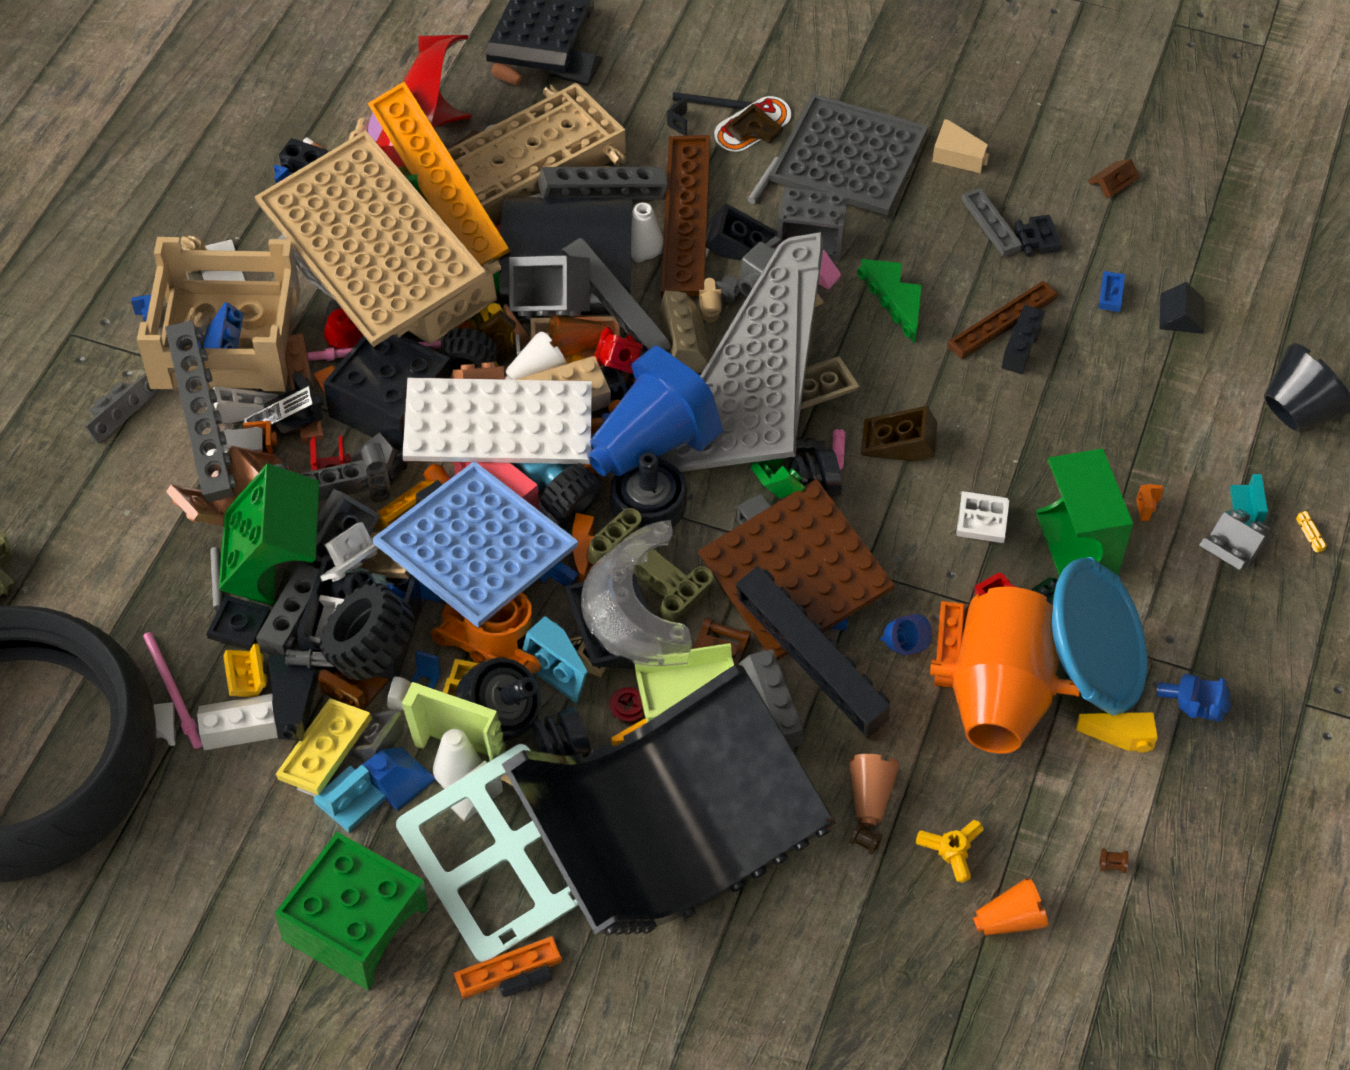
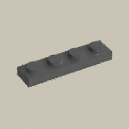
(991, 222)

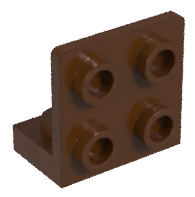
(351, 691)

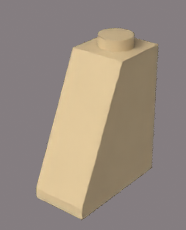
(960, 148)

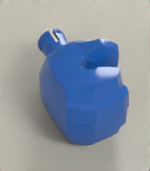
(1199, 697)

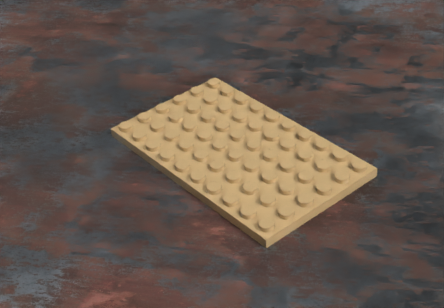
(370, 238)

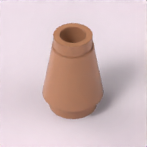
(506, 73)

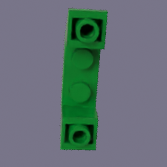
(781, 482)

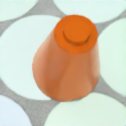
(1012, 911)

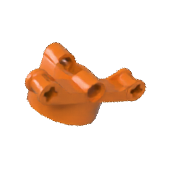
(494, 637)

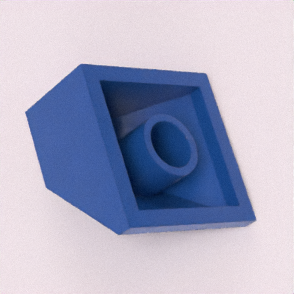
(398, 775)

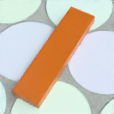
(949, 637)
(506, 966)

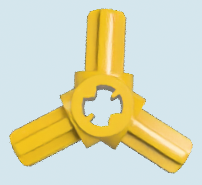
(959, 840)

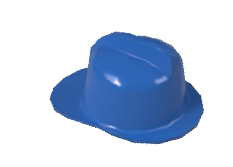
(908, 634)

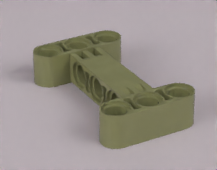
(657, 572)

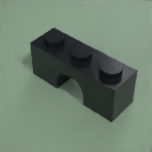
(1022, 339)

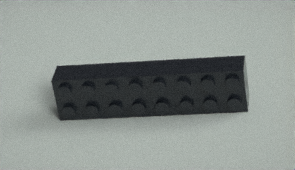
(813, 651)

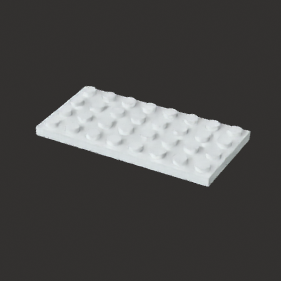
(497, 421)

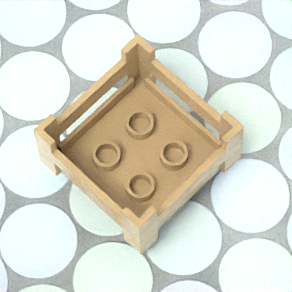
(265, 306)

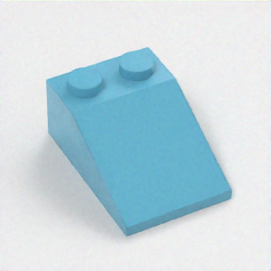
(558, 658)

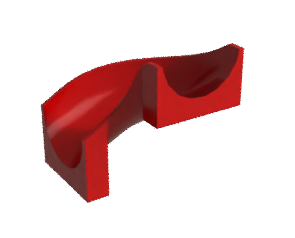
(424, 84)

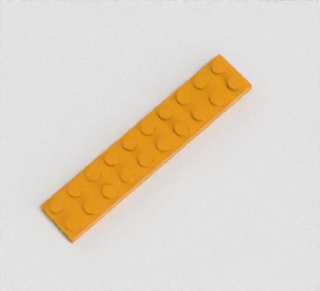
(437, 173)

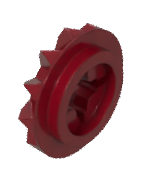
(622, 698)

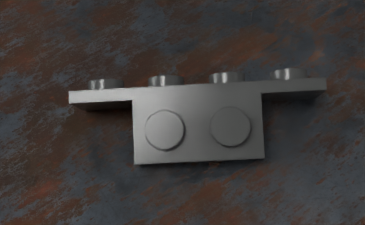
(118, 406)

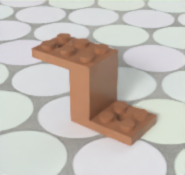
(245, 466)

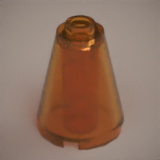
(574, 334)

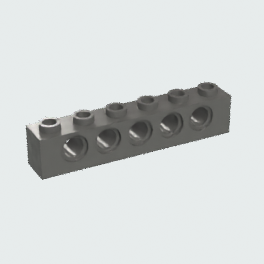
(603, 182)

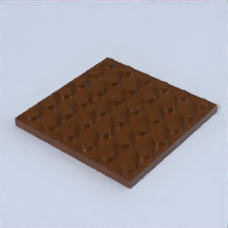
(808, 553)

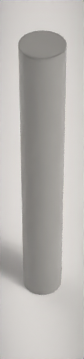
(762, 183)
(215, 572)

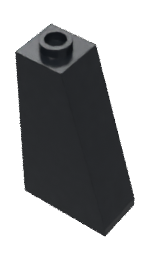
(292, 696)

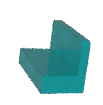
(1250, 498)

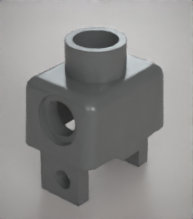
(754, 263)

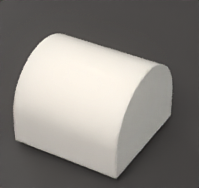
(397, 693)

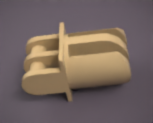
(710, 301)

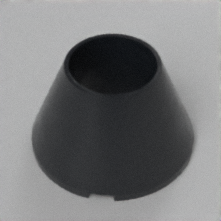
(1305, 390)

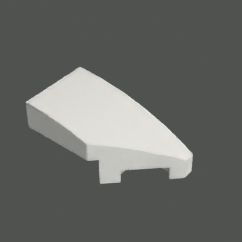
(165, 722)

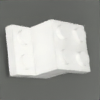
(982, 517)

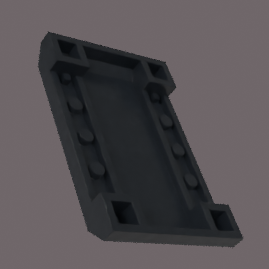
(538, 33)

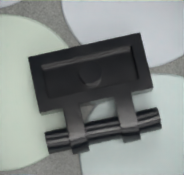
(1044, 235)

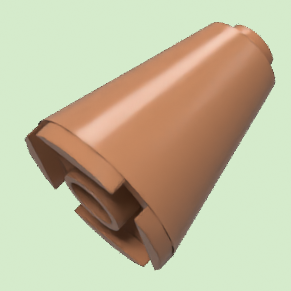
(872, 786)

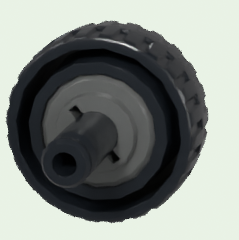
(652, 489)
(506, 688)

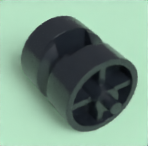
(349, 583)

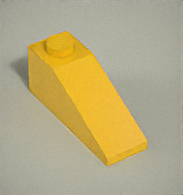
(1123, 730)

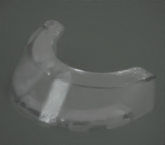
(619, 617)

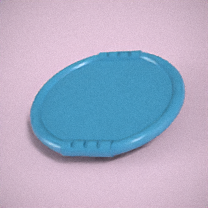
(1099, 636)

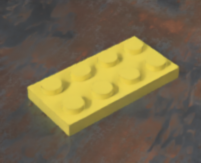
(324, 746)

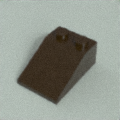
(901, 435)

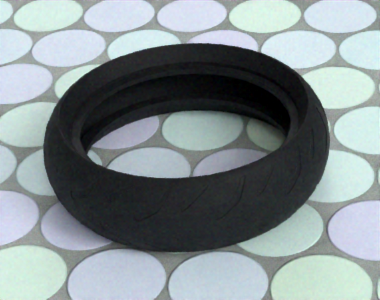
(124, 766)

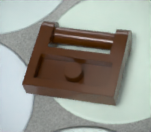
(706, 640)

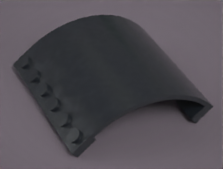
(551, 223)

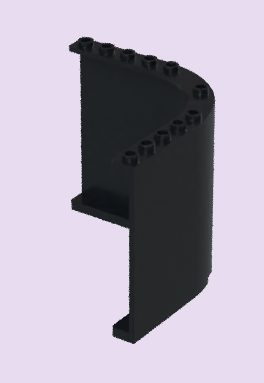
(674, 808)

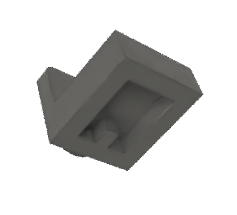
(729, 289)

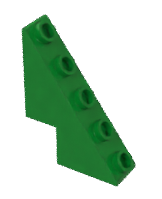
(898, 298)

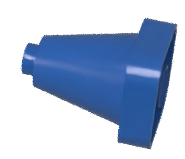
(656, 415)

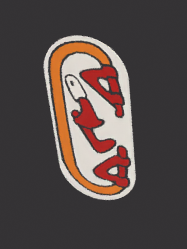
(772, 106)

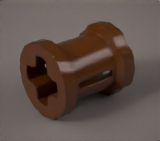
(1114, 860)

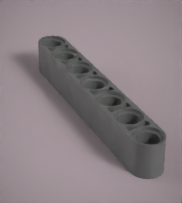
(618, 300)

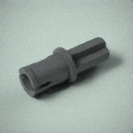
(306, 658)

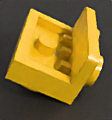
(245, 672)

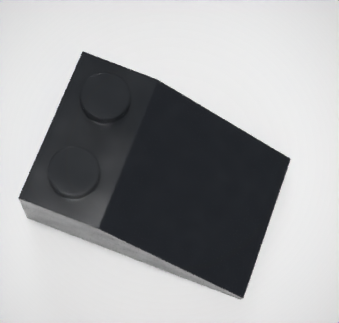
(736, 233)

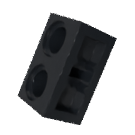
(299, 154)

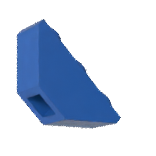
(224, 328)

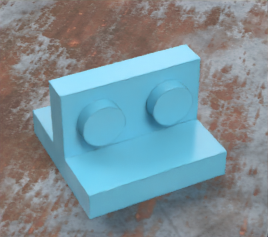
(350, 798)

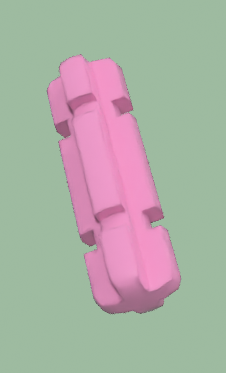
(839, 446)

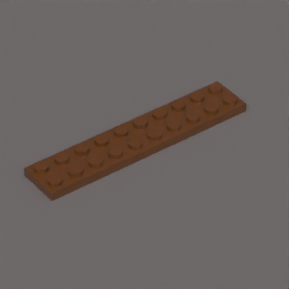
(686, 214)

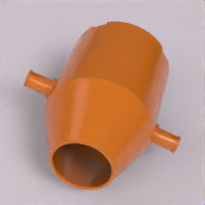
(1005, 668)

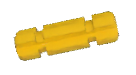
(1311, 532)

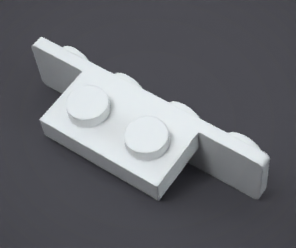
(349, 550)

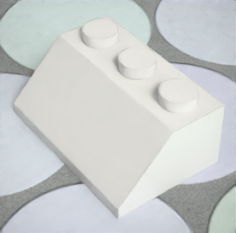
(237, 722)

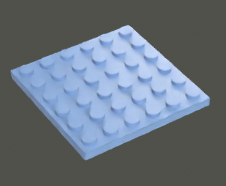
(475, 543)

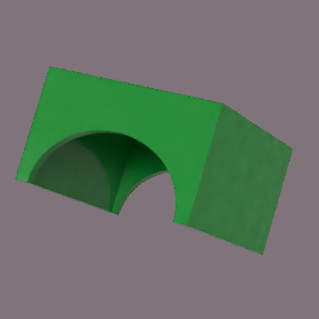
(1089, 515)
(267, 526)
(349, 908)

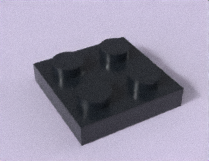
(238, 622)

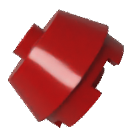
(341, 331)

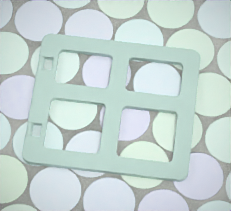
(508, 847)

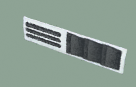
(283, 407)

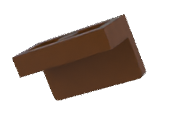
(1116, 177)

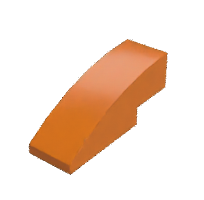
(583, 532)

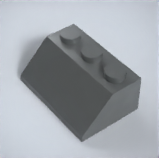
(337, 516)

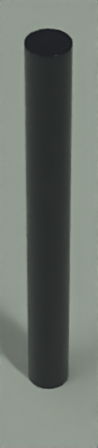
(711, 101)

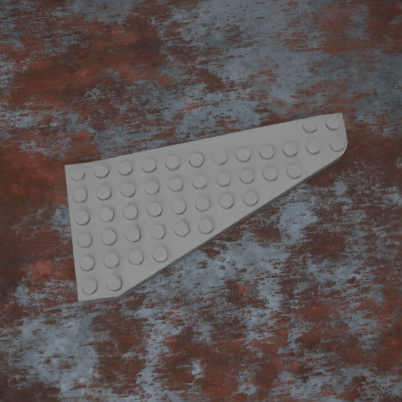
(762, 363)

